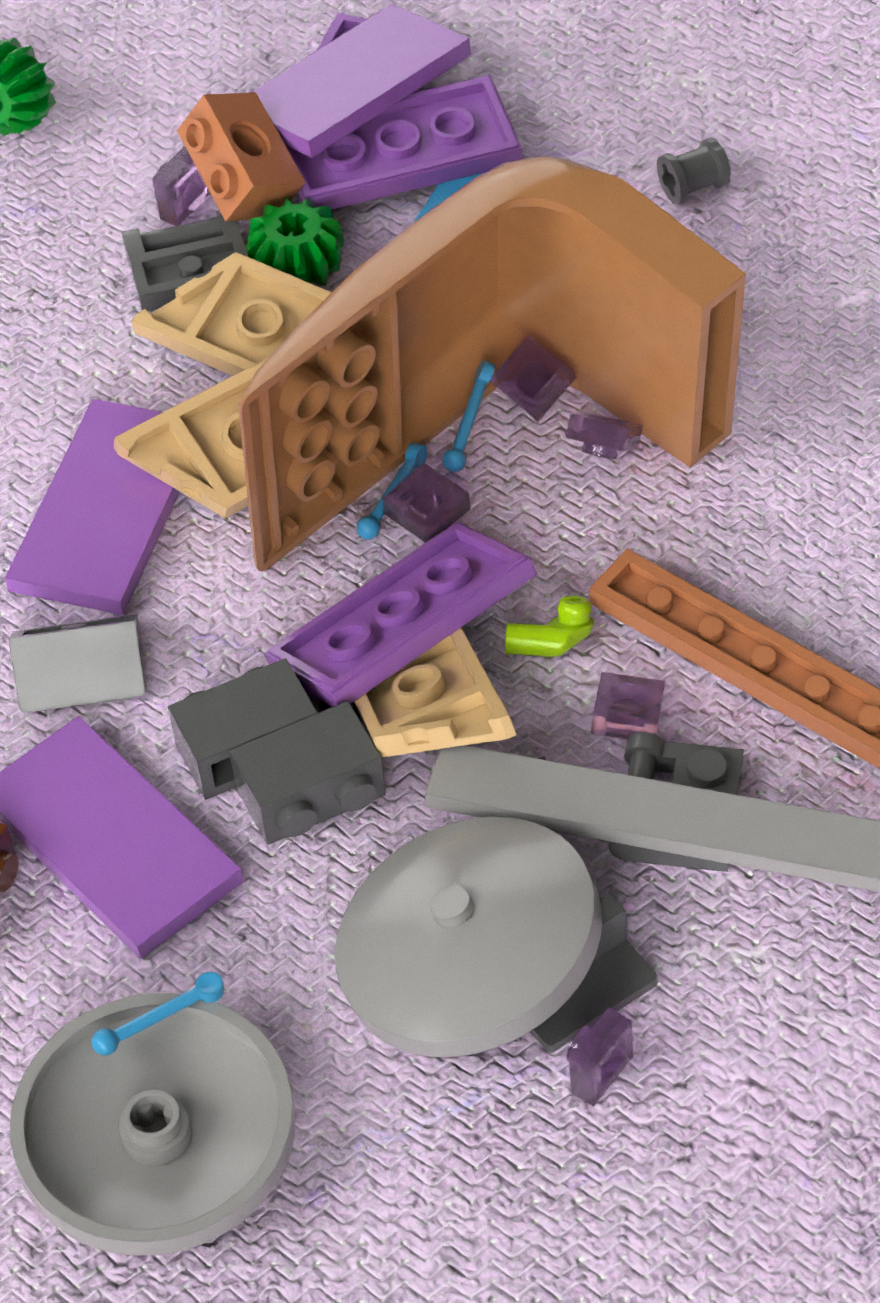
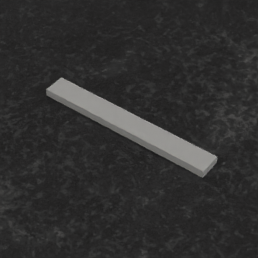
(659, 815)

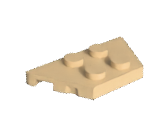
(231, 314)
(197, 446)
(435, 703)

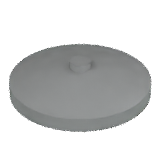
(468, 936)
(159, 1137)

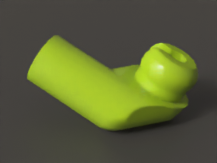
(556, 636)

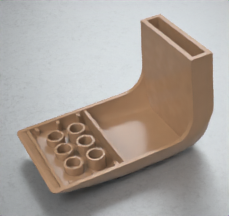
(514, 253)

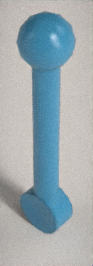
(454, 458)
(368, 526)
(208, 989)

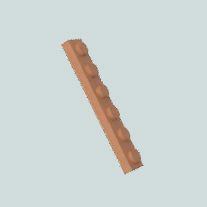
(742, 652)

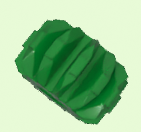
(23, 88)
(297, 240)

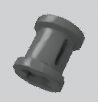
(693, 170)

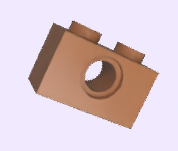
(240, 155)

